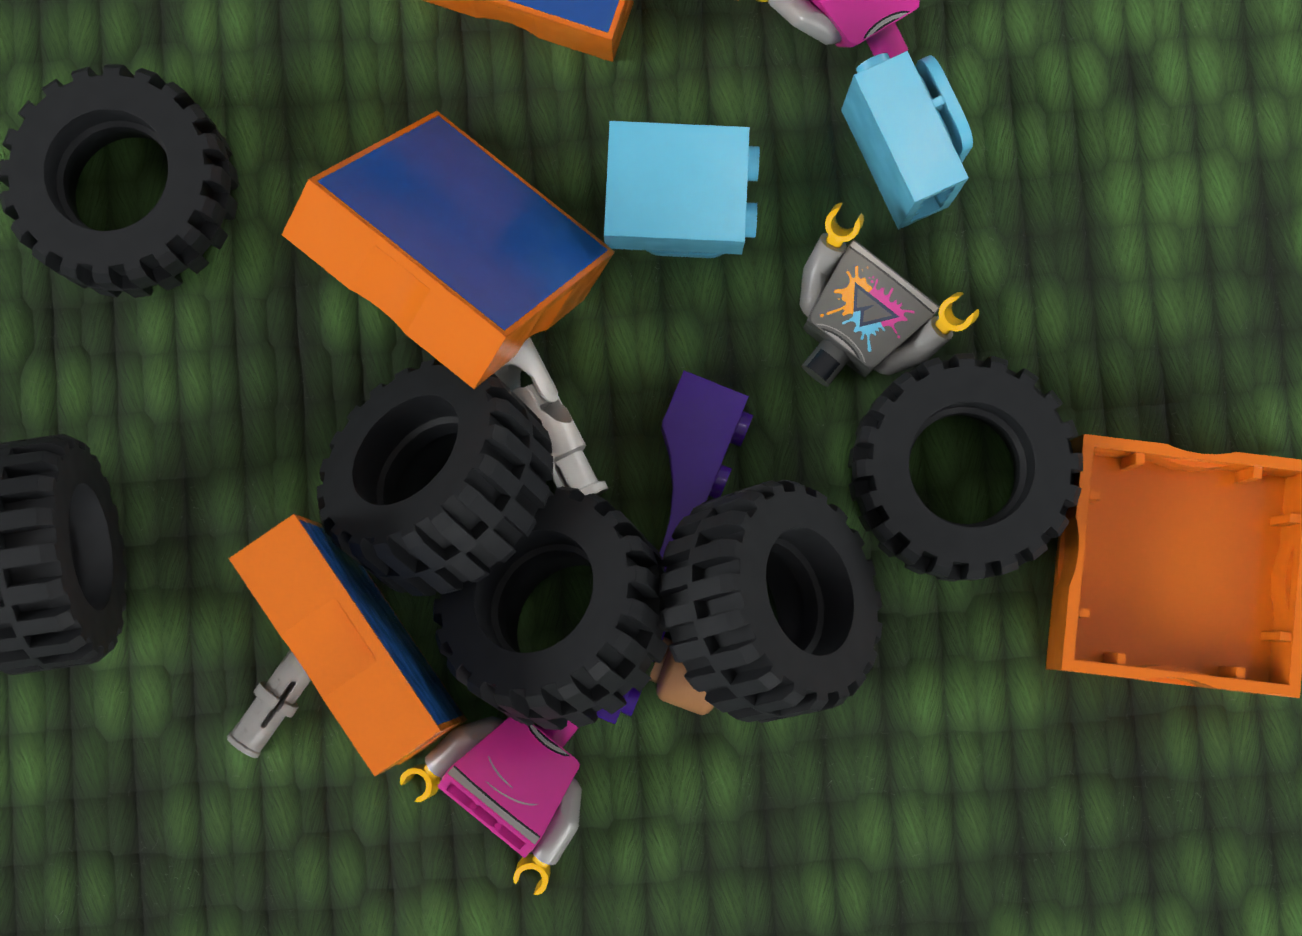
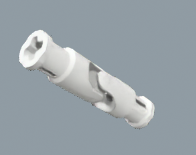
(569, 461)

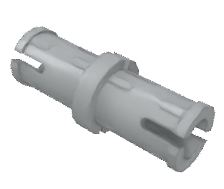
(272, 703)

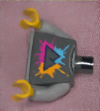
(867, 310)

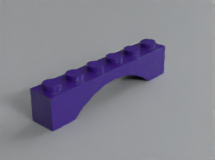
(696, 434)

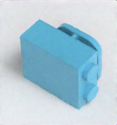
(909, 133)
(679, 189)

